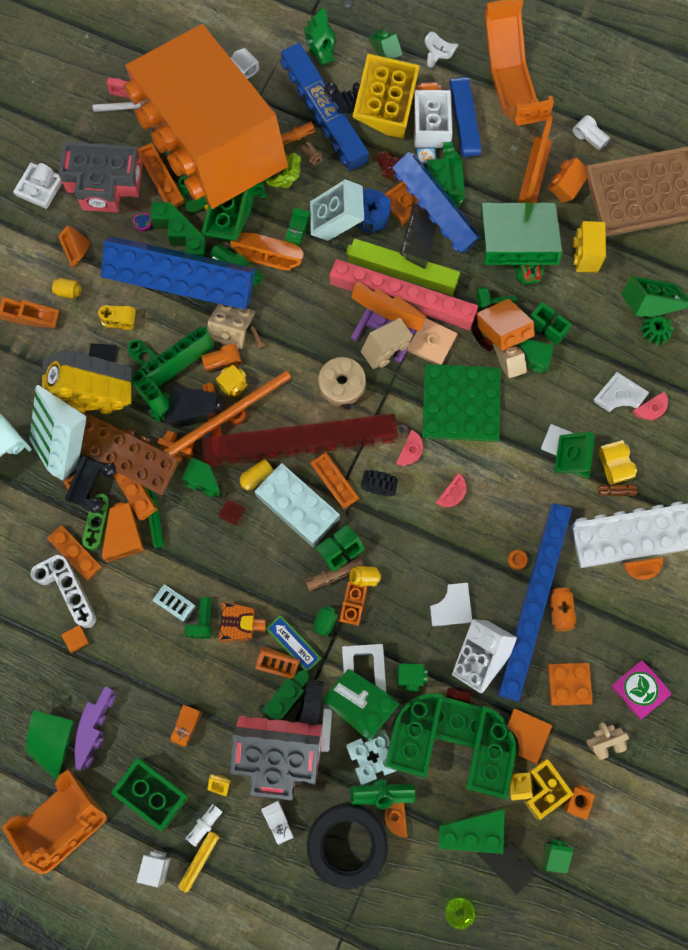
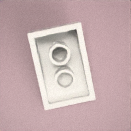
(432, 118)

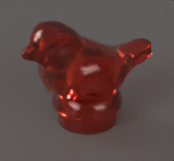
(386, 162)

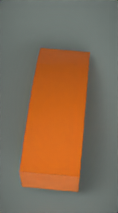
(28, 313)

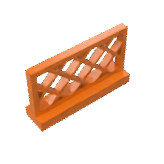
(536, 166)

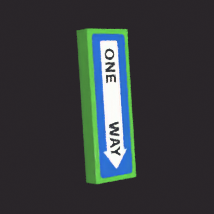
(293, 643)

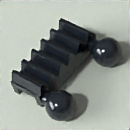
(345, 100)
(84, 481)

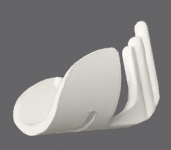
(433, 40)

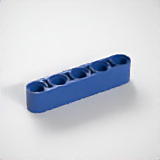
(465, 117)

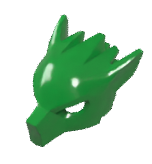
(320, 35)

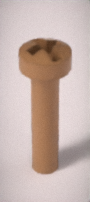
(260, 345)

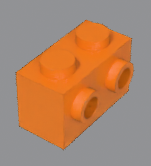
(568, 180)

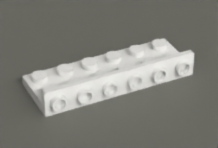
(631, 535)

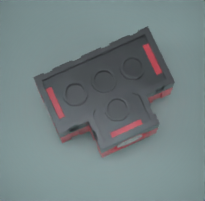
(100, 174)
(275, 755)

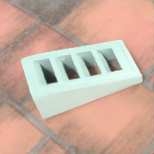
(186, 613)

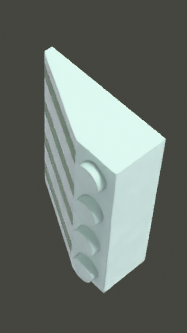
(56, 433)

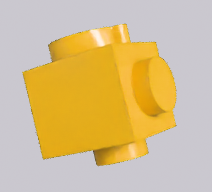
(232, 381)

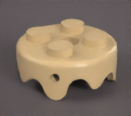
(342, 393)

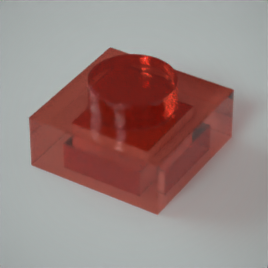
(231, 512)

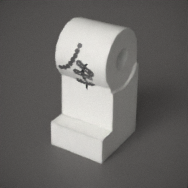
(278, 822)

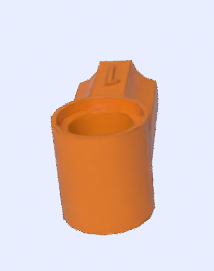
(225, 357)

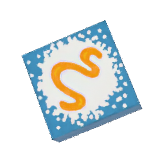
(425, 153)

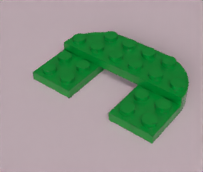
(458, 723)

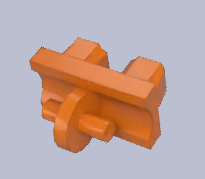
(169, 439)

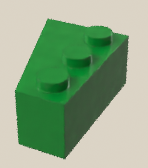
(475, 832)

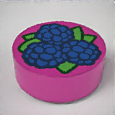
(142, 222)

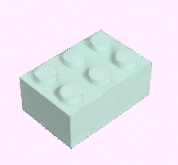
(337, 210)

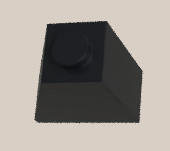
(192, 406)

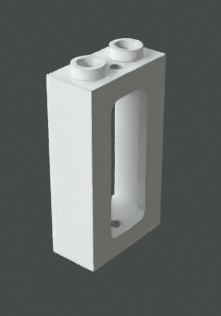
(361, 650)

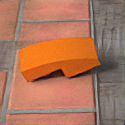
(353, 604)

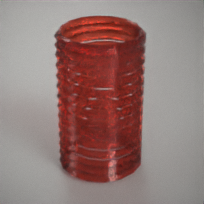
(459, 695)

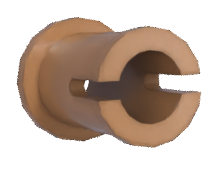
(314, 156)

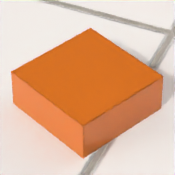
(75, 639)

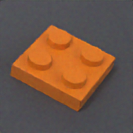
(569, 684)

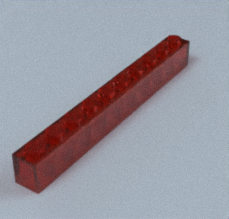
(299, 439)

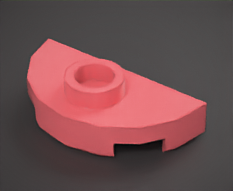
(653, 408)
(411, 451)
(454, 492)

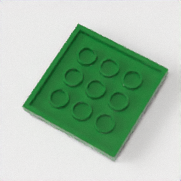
(461, 403)

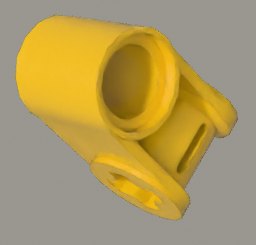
(118, 317)

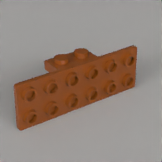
(131, 455)

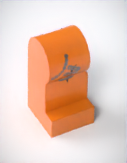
(185, 726)

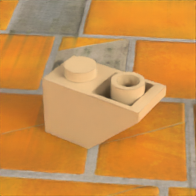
(511, 360)

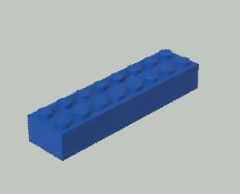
(177, 272)

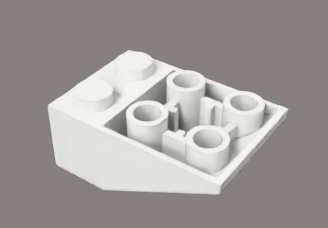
(483, 654)

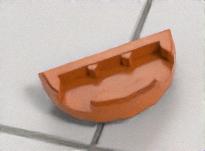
(644, 569)
(396, 820)

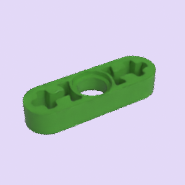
(101, 529)

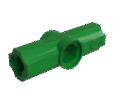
(223, 254)
(382, 794)

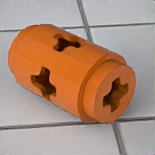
(561, 620)

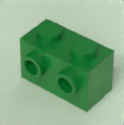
(411, 677)

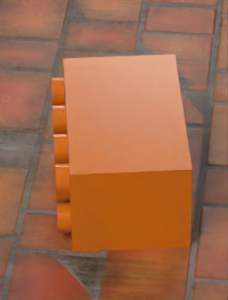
(205, 117)

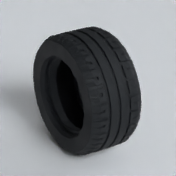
(347, 878)

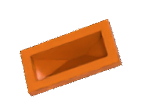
(74, 244)

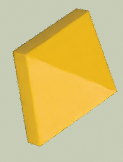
(218, 784)

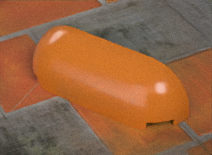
(268, 251)

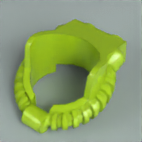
(289, 174)

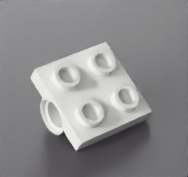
(38, 185)

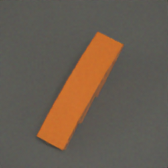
(387, 307)

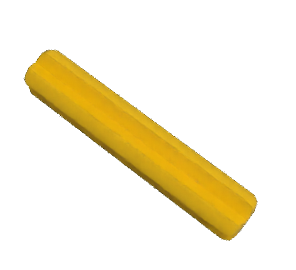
(198, 862)

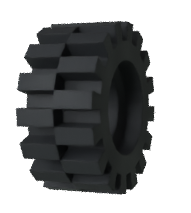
(379, 483)

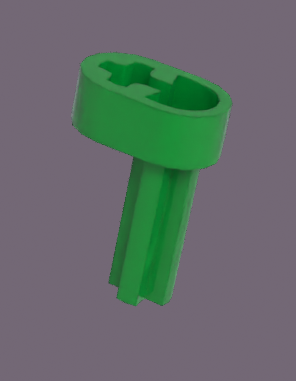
(483, 298)
(203, 629)

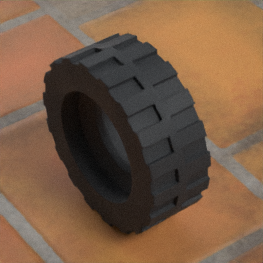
(312, 702)

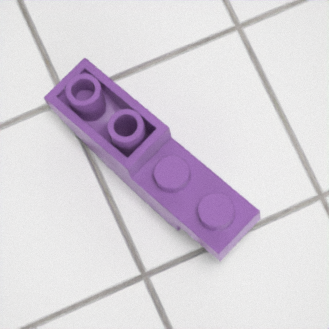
(88, 736)

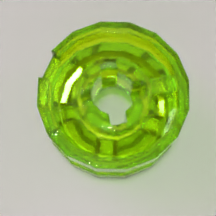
(450, 912)

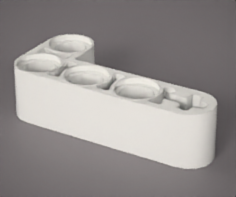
(68, 593)

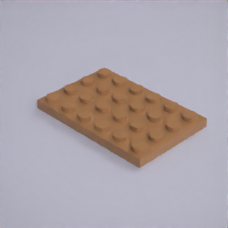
(640, 191)

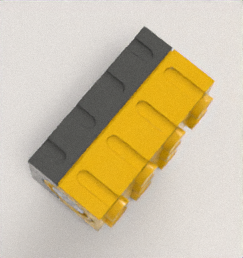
(87, 381)

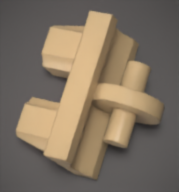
(605, 738)

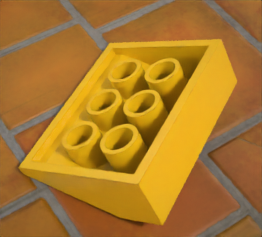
(386, 94)

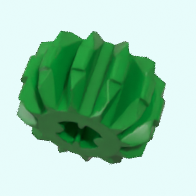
(663, 326)

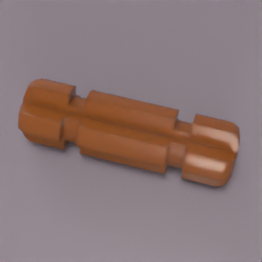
(617, 490)

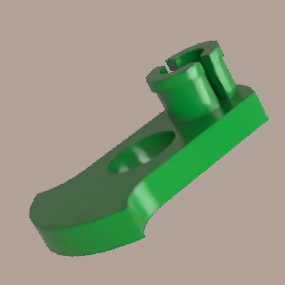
(192, 206)
(136, 353)

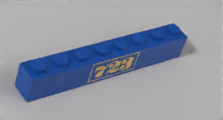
(334, 125)

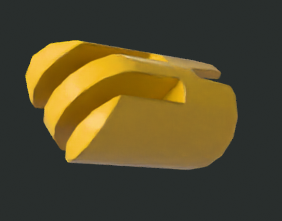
(256, 475)

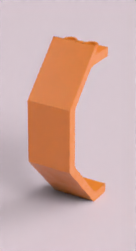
(509, 64)

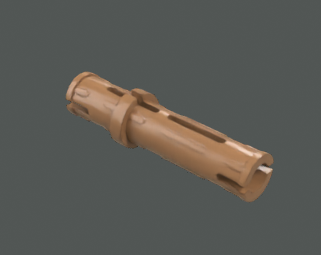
(327, 577)

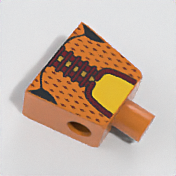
(239, 623)

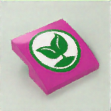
(641, 690)

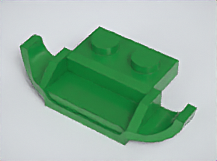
(449, 173)

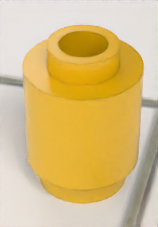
(66, 288)
(365, 576)

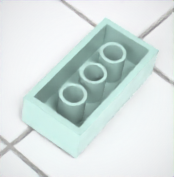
(297, 505)

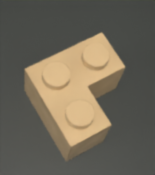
(384, 342)

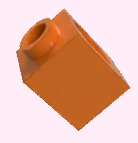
(572, 808)

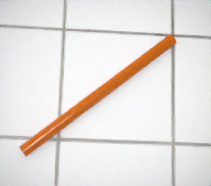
(227, 414)

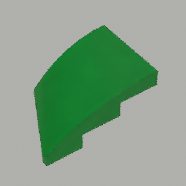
(49, 741)

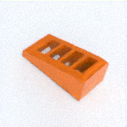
(266, 667)

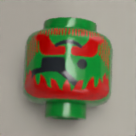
(529, 274)

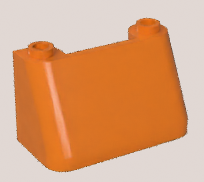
(55, 826)

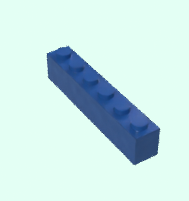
(436, 202)

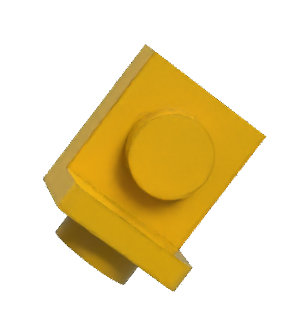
(521, 786)

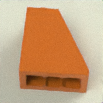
(122, 533)

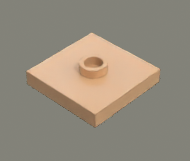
(432, 342)

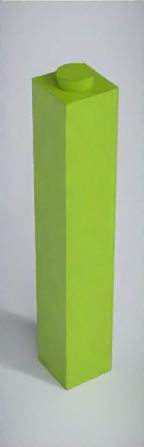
(395, 265)

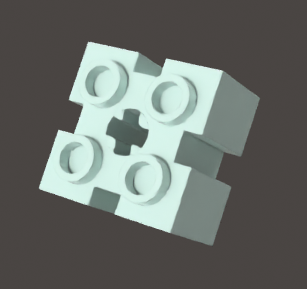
(360, 751)

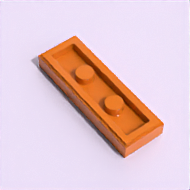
(334, 481)

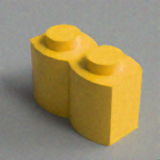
(616, 462)

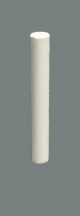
(115, 106)

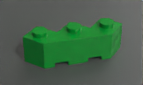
(180, 230)

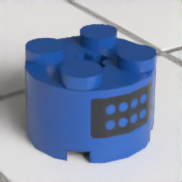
(376, 211)

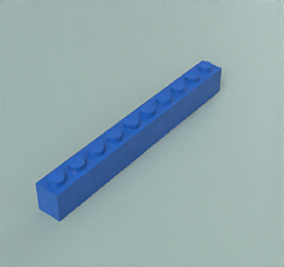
(534, 602)

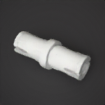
(204, 825)

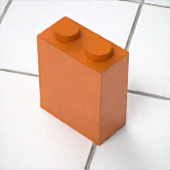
(505, 324)

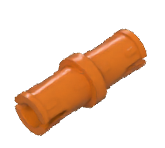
(297, 133)

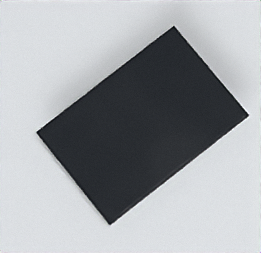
(103, 351)

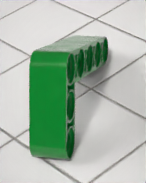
(167, 364)

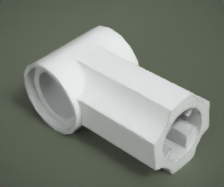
(588, 130)

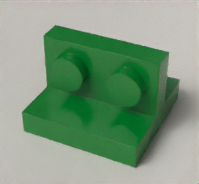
(575, 454)

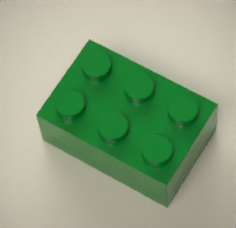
(150, 794)

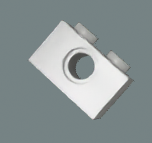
(154, 868)

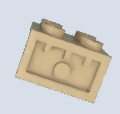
(229, 324)

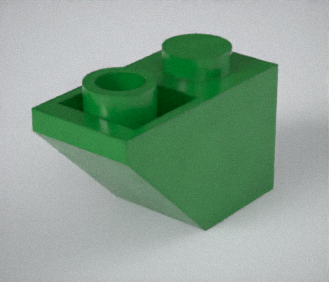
(386, 44)
(200, 476)
(557, 856)

